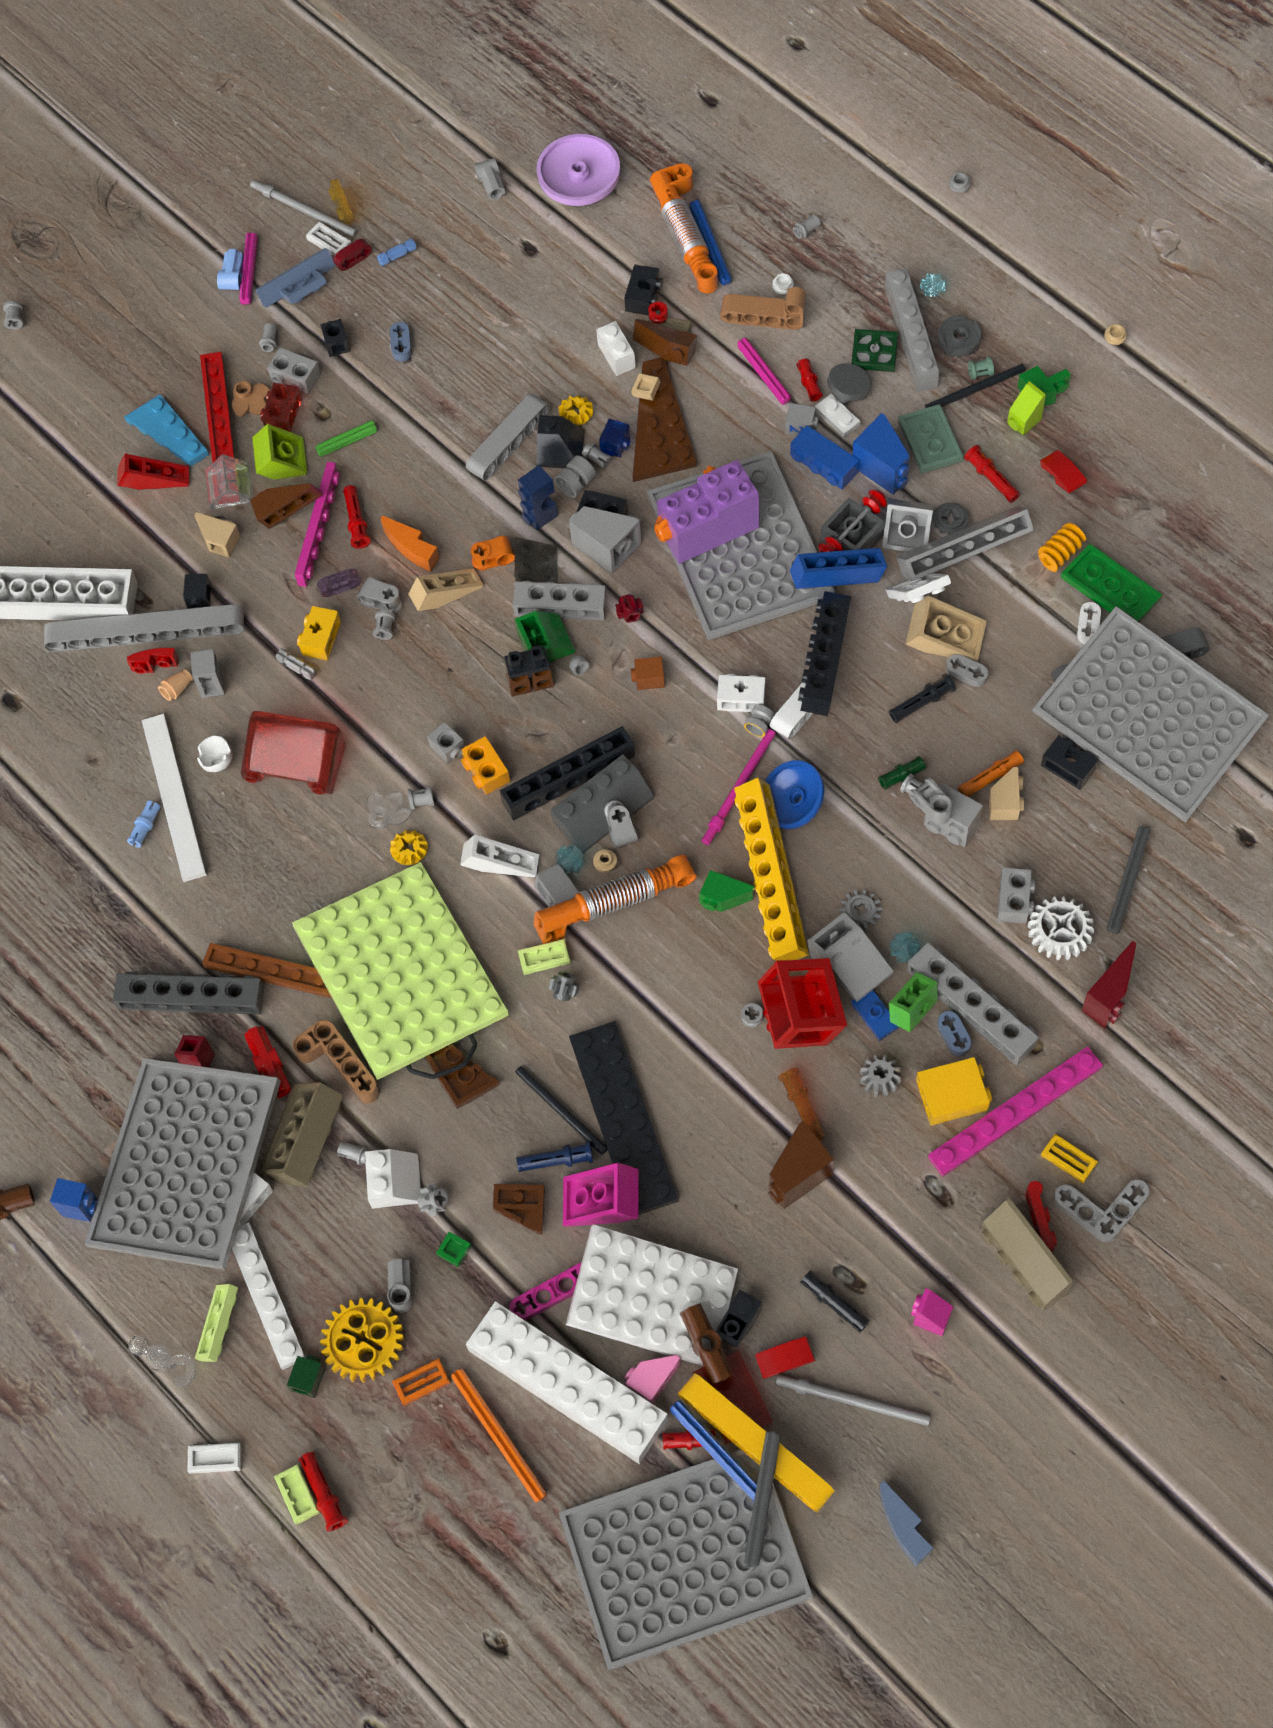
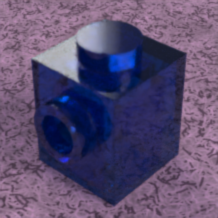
(615, 438)

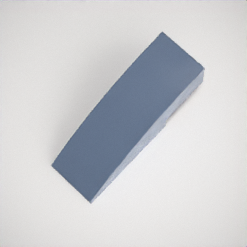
(904, 1525)

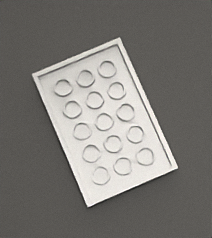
(639, 1288)

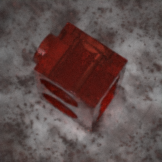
(281, 406)

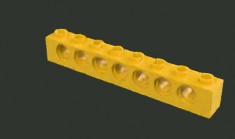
(794, 944)

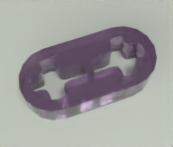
(338, 582)

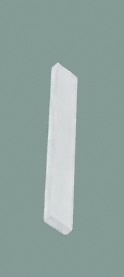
(173, 798)

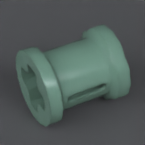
(980, 368)

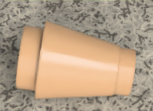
(174, 685)

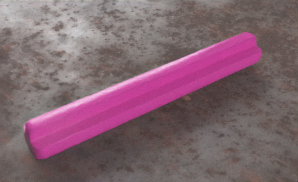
(248, 268)
(764, 371)

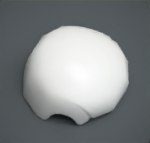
(214, 754)

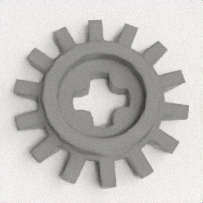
(857, 901)

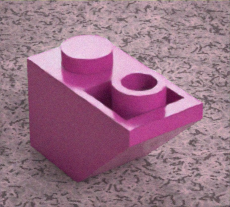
(931, 1312)

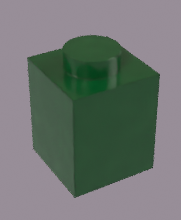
(306, 1376)

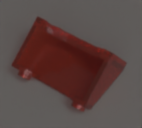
(292, 750)

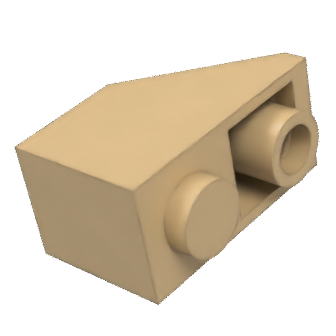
(218, 534)
(1005, 798)

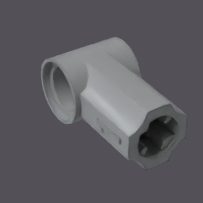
(489, 175)
(399, 1284)

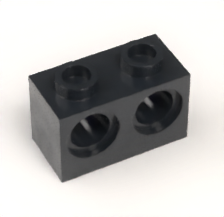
(603, 502)

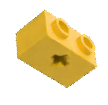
(319, 633)

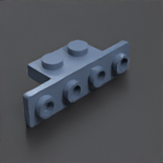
(298, 280)

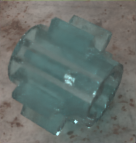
(932, 284)
(569, 859)
(904, 946)

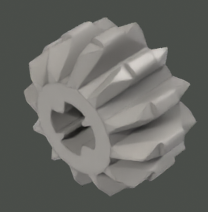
(886, 1069)

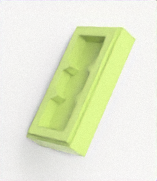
(544, 957)
(296, 1494)

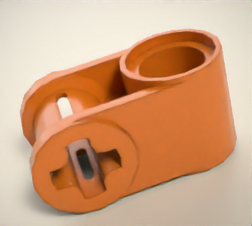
(493, 552)

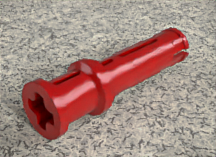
(986, 467)
(356, 523)
(327, 1502)

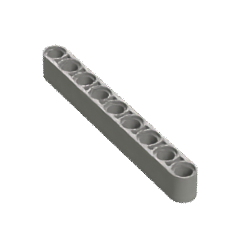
(143, 628)

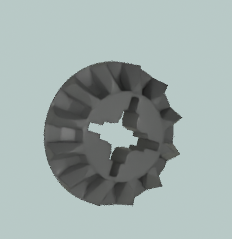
(959, 516)

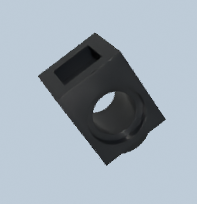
(335, 337)
(197, 590)

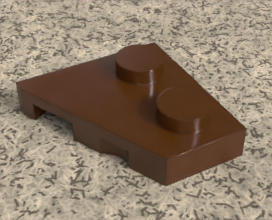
(521, 1204)

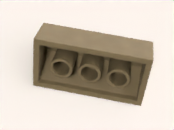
(301, 1134)
(1026, 1255)

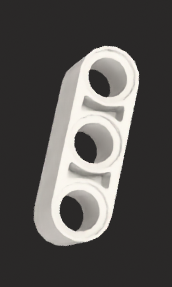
(789, 717)

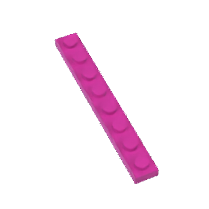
(1015, 1111)

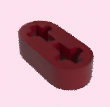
(352, 254)

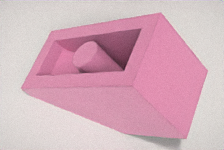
(652, 1376)

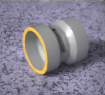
(759, 720)

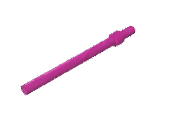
(717, 822)

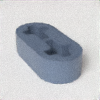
(404, 341)
(949, 1036)

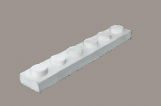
(266, 1297)

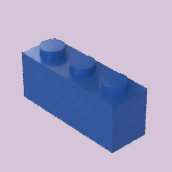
(824, 457)

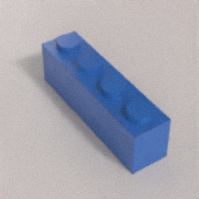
(838, 568)

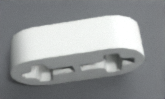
(1084, 622)

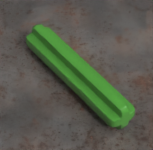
(346, 438)

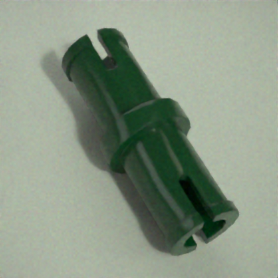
(901, 772)

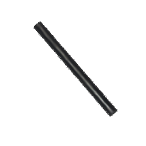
(978, 386)
(561, 1110)

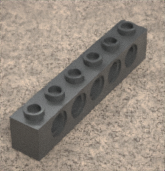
(248, 1002)

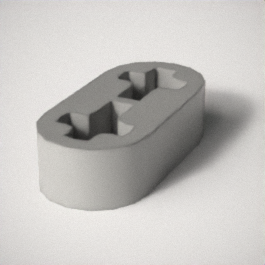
(966, 670)

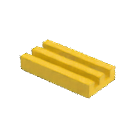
(1063, 1165)

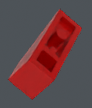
(149, 473)

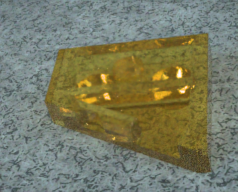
(337, 195)

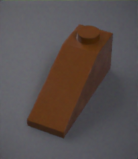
(665, 341)
(281, 502)

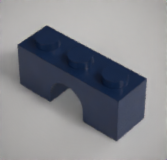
(535, 499)

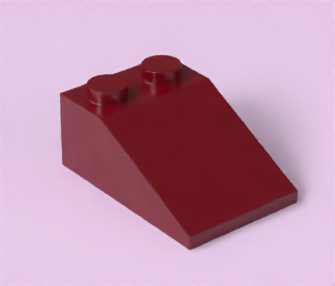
(1106, 996)

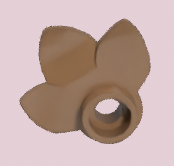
(249, 401)

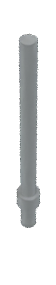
(271, 192)
(803, 1386)

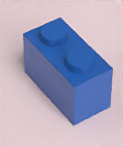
(74, 1200)

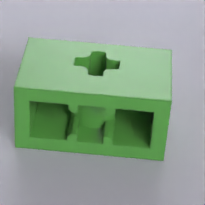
(913, 1001)

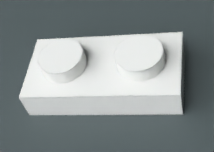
(837, 416)

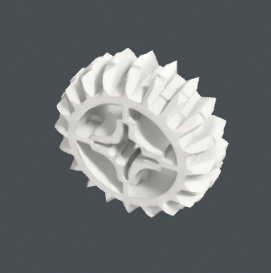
(1048, 914)

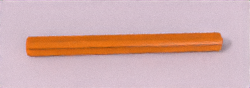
(498, 1435)

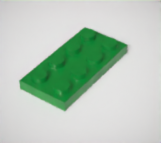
(1110, 584)

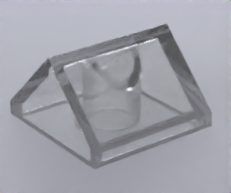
(228, 482)

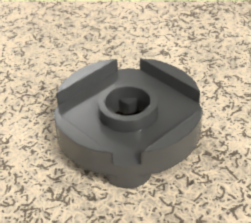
(959, 347)

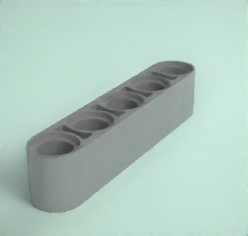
(507, 437)

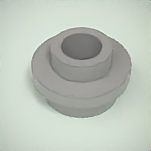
(959, 182)

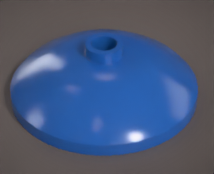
(787, 785)

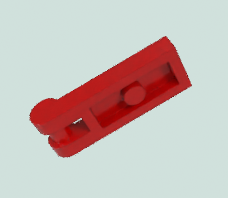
(1040, 1215)

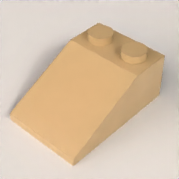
(945, 630)

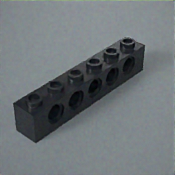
(825, 654)
(565, 773)

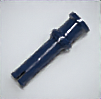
(524, 1162)

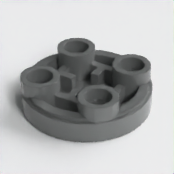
(849, 382)

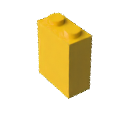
(953, 1091)

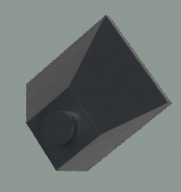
(558, 441)

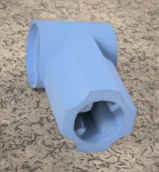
(230, 276)

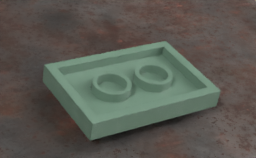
(930, 439)

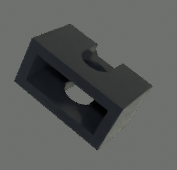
(642, 289)
(1075, 772)

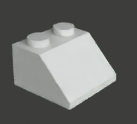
(392, 1178)

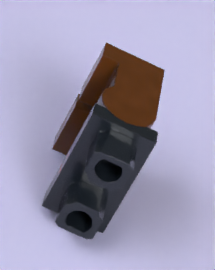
(526, 665)

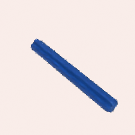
(709, 238)
(714, 1448)

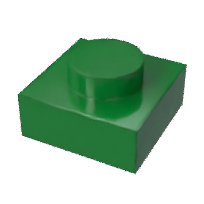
(453, 1249)

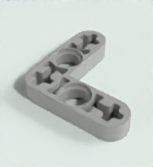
(1099, 1216)

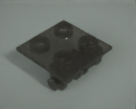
(535, 561)

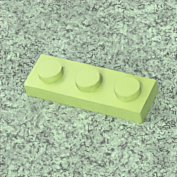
(216, 1323)

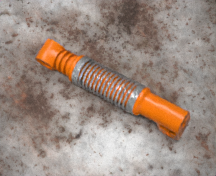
(668, 185)
(645, 884)

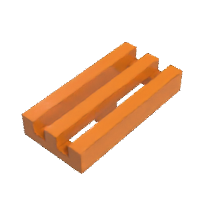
(424, 1391)

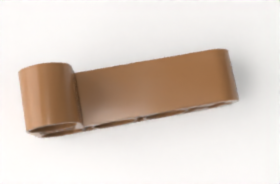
(765, 311)
(342, 1063)

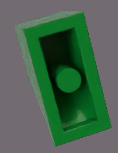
(724, 892)

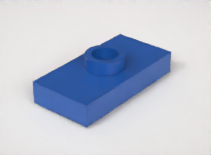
(875, 1015)

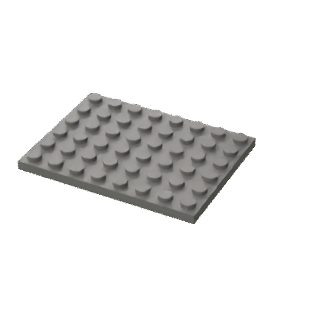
(750, 575)
(1150, 713)
(183, 1163)
(670, 1559)

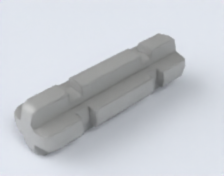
(296, 664)

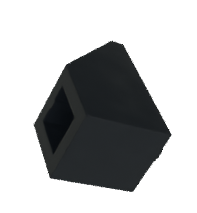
(739, 1318)

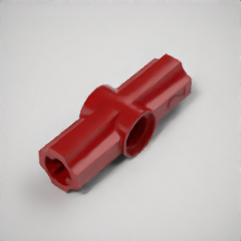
(266, 1058)

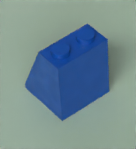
(882, 455)

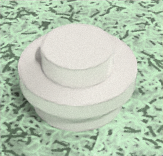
(782, 283)

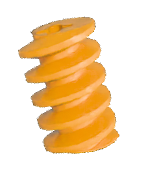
(1061, 546)

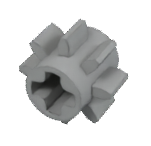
(432, 1199)

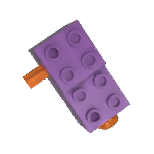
(708, 512)

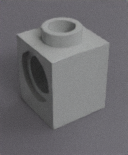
(443, 735)

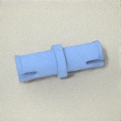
(143, 824)

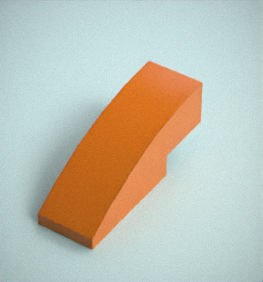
(410, 543)

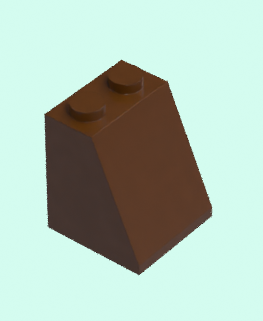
(799, 1167)

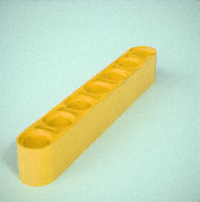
(750, 1439)

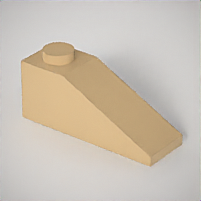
(442, 588)

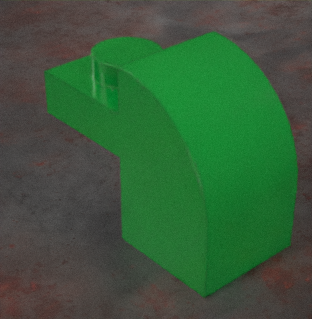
(1050, 386)

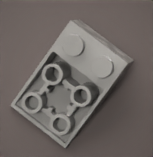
(853, 957)

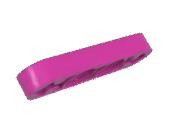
(552, 1287)

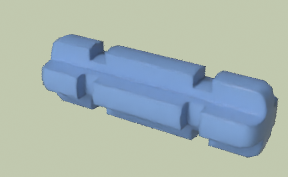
(396, 252)

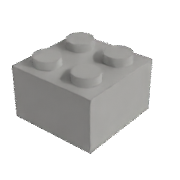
(963, 821)

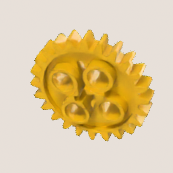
(350, 1360)

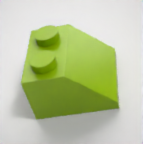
(279, 453)

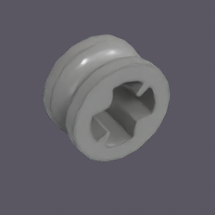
(746, 1019)

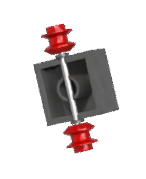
(854, 525)

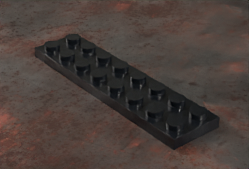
(622, 1112)

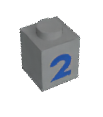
(799, 417)

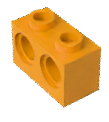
(487, 764)

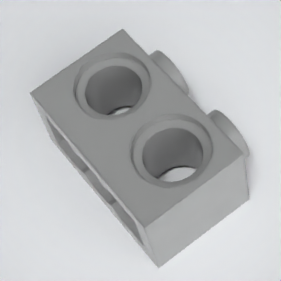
(294, 370)
(207, 673)
(1013, 895)

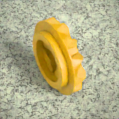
(585, 410)
(406, 856)

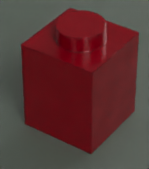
(194, 1051)

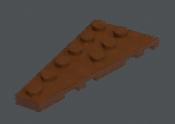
(661, 433)

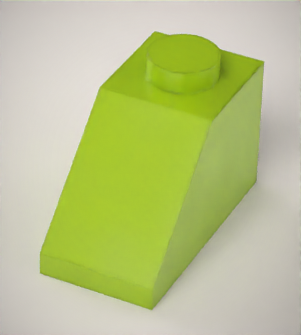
(1026, 409)

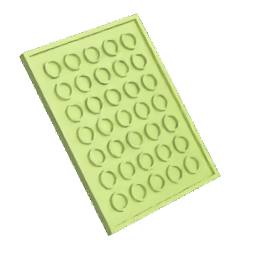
(399, 970)

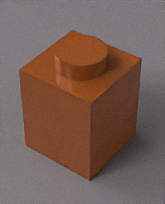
(648, 673)

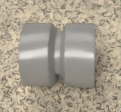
(572, 480)

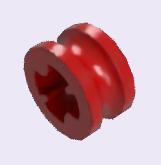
(658, 306)

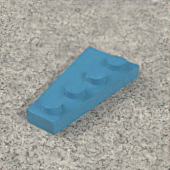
(168, 430)

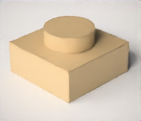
(645, 386)

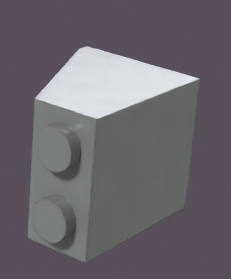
(605, 536)

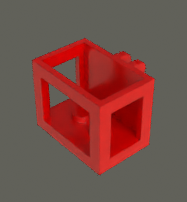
(803, 1007)

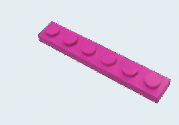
(316, 531)

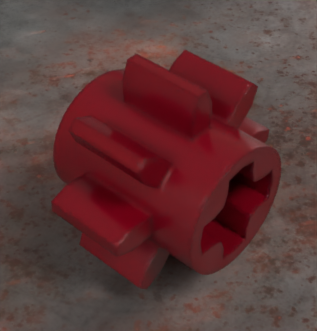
(629, 608)

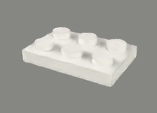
(915, 590)

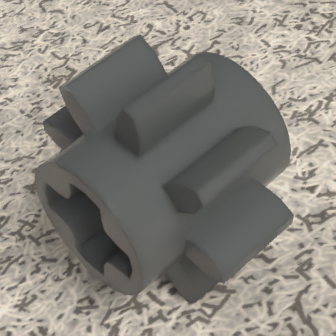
(564, 986)

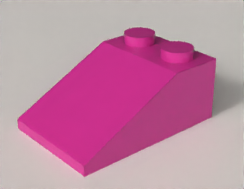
(601, 1196)

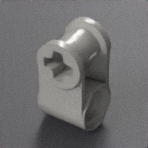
(380, 596)
(929, 798)
(620, 826)

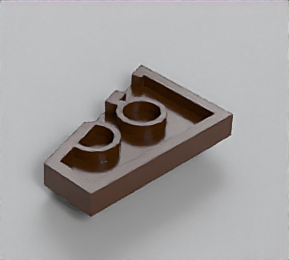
(463, 1084)

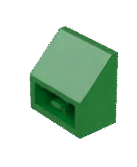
(544, 630)

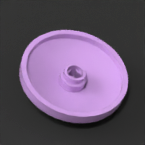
(578, 169)

